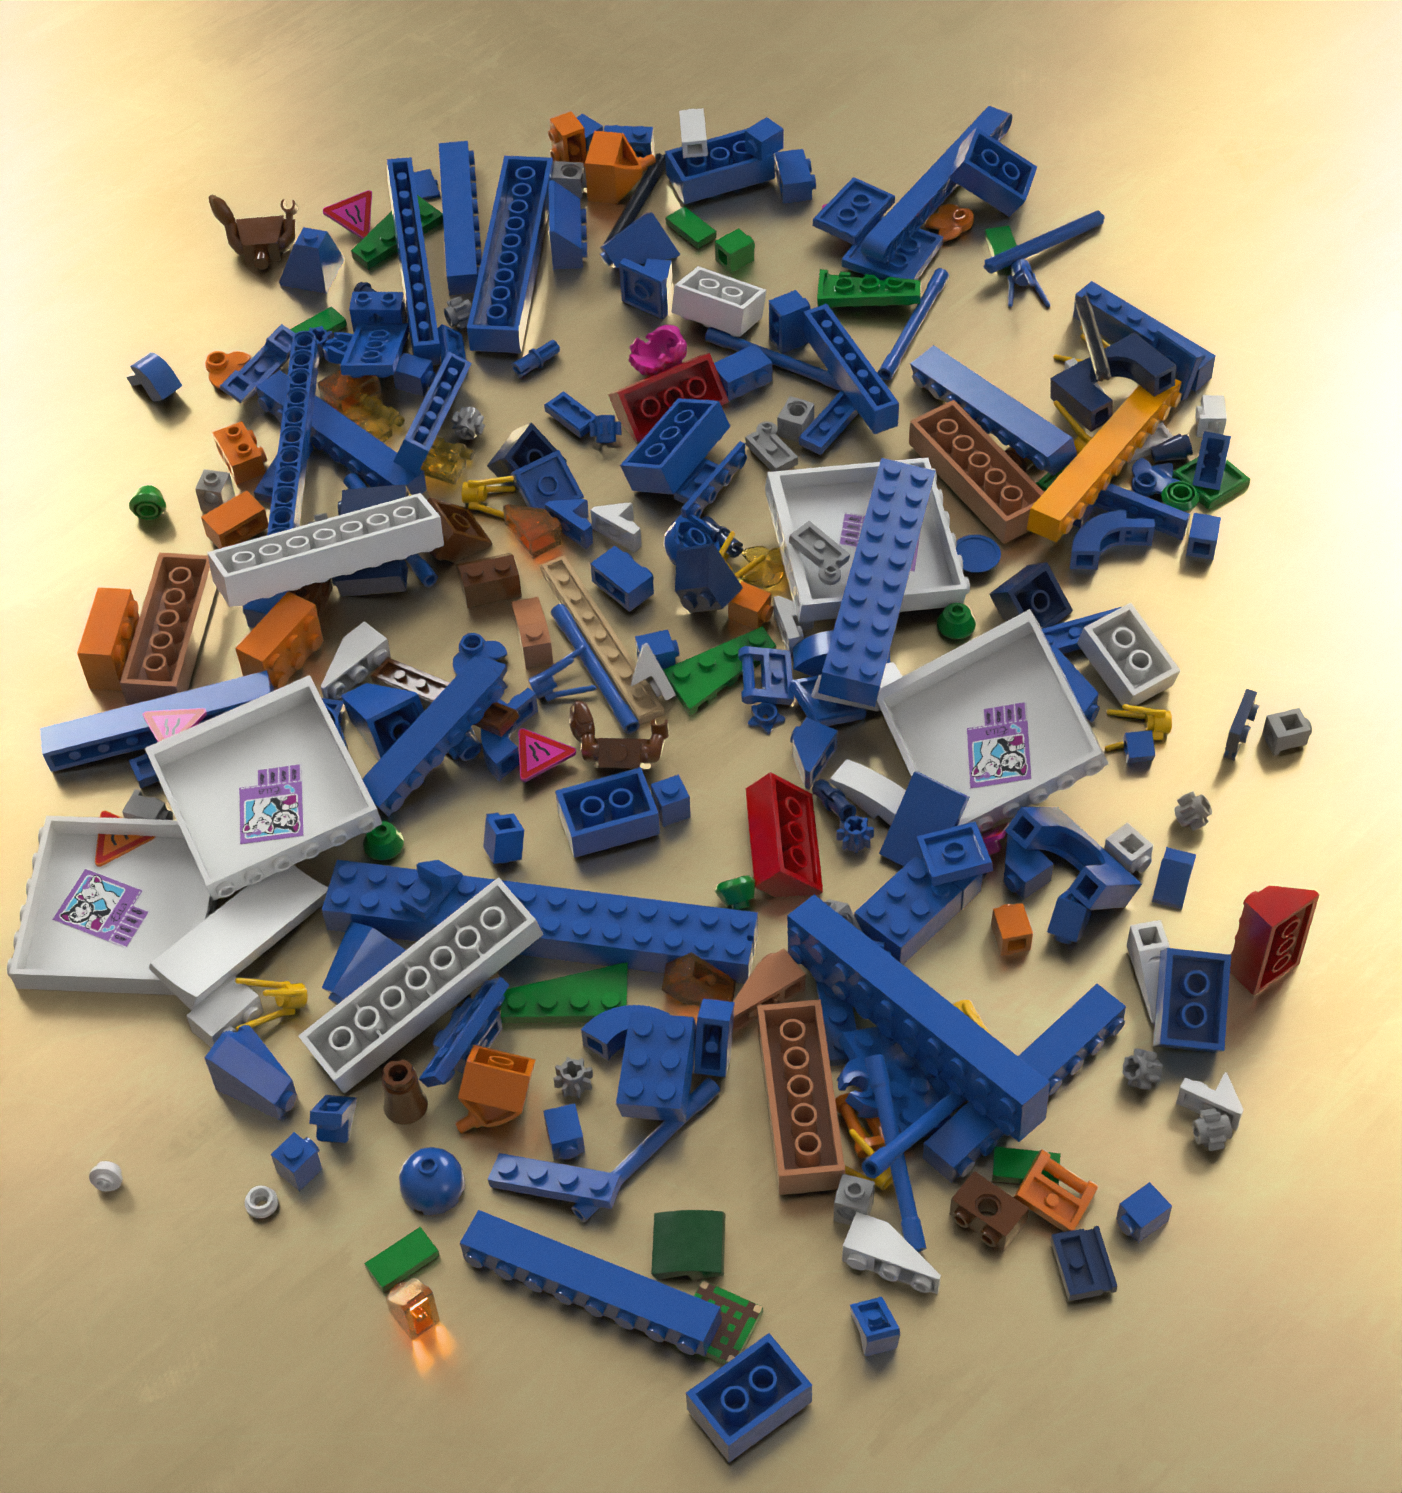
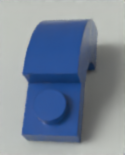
(1106, 532)
(811, 653)
(500, 752)
(608, 1030)

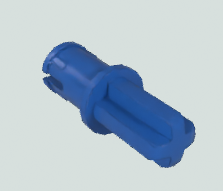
(535, 358)

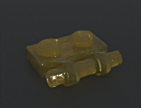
(365, 417)
(446, 465)

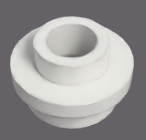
(106, 1176)
(258, 1194)

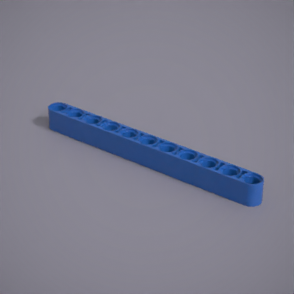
(927, 192)
(294, 434)

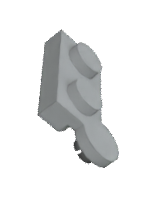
(771, 448)
(821, 551)

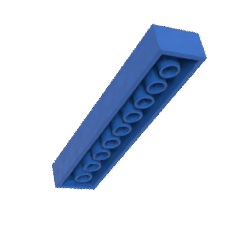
(511, 255)
(876, 583)
(918, 1018)

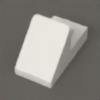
(617, 524)
(787, 622)
(648, 666)
(1198, 1097)

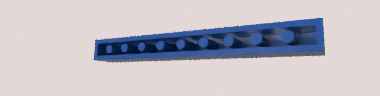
(413, 260)

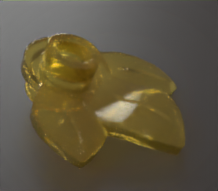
(769, 570)

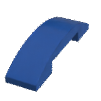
(261, 366)

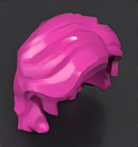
(661, 352)

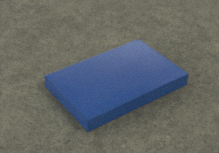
(853, 210)
(923, 810)

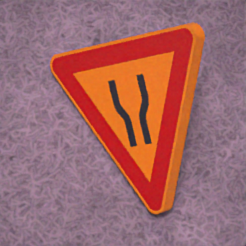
(113, 846)

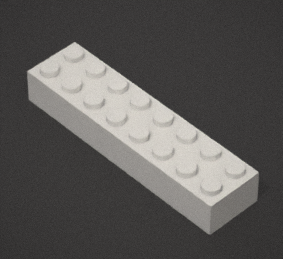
(325, 549)
(421, 985)

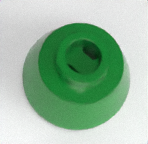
(1180, 496)
(147, 503)
(956, 621)
(383, 842)
(736, 891)

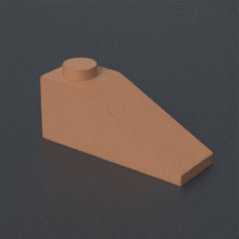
(532, 632)
(771, 982)

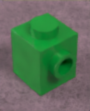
(734, 250)

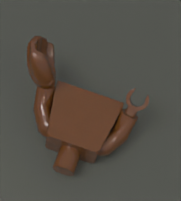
(257, 238)
(615, 751)

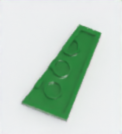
(381, 240)
(867, 291)
(710, 671)
(567, 998)

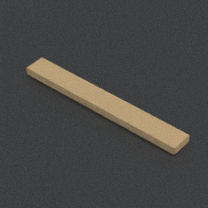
(601, 639)

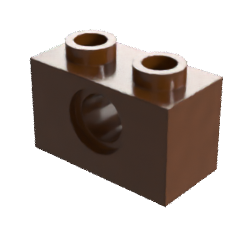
(982, 1195)

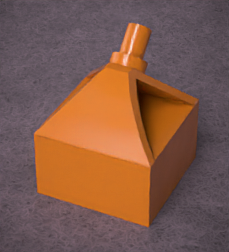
(612, 167)
(493, 1087)

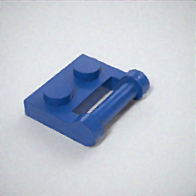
(775, 674)

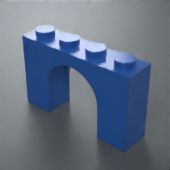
(1101, 880)

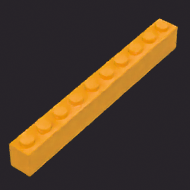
(1100, 461)

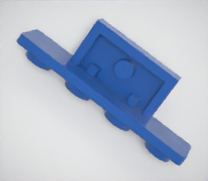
(708, 480)

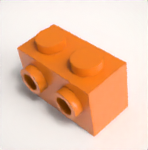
(567, 139)
(239, 452)
(229, 521)

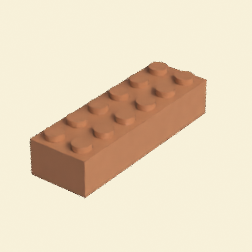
(975, 469)
(169, 628)
(800, 1097)

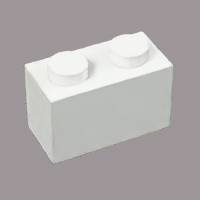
(224, 1011)

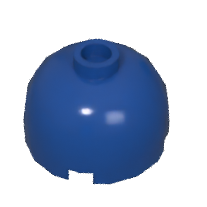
(687, 533)
(431, 1181)

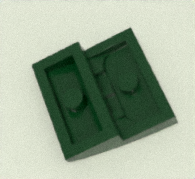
(688, 1244)

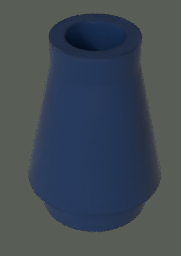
(1172, 449)

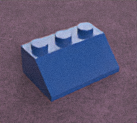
(566, 228)

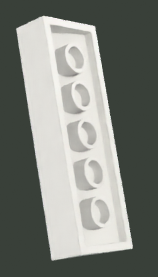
(237, 934)

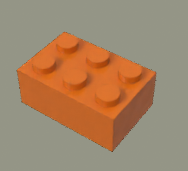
(108, 637)
(281, 640)

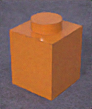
(751, 606)
(1011, 929)

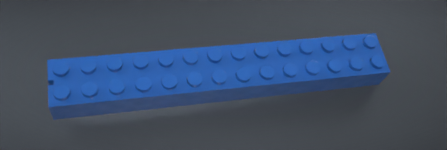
(574, 922)

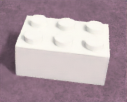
(718, 301)
(1128, 656)

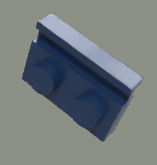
(1240, 726)
(1083, 1263)

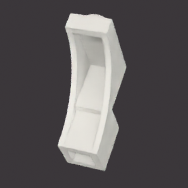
(693, 133)

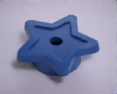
(762, 710)

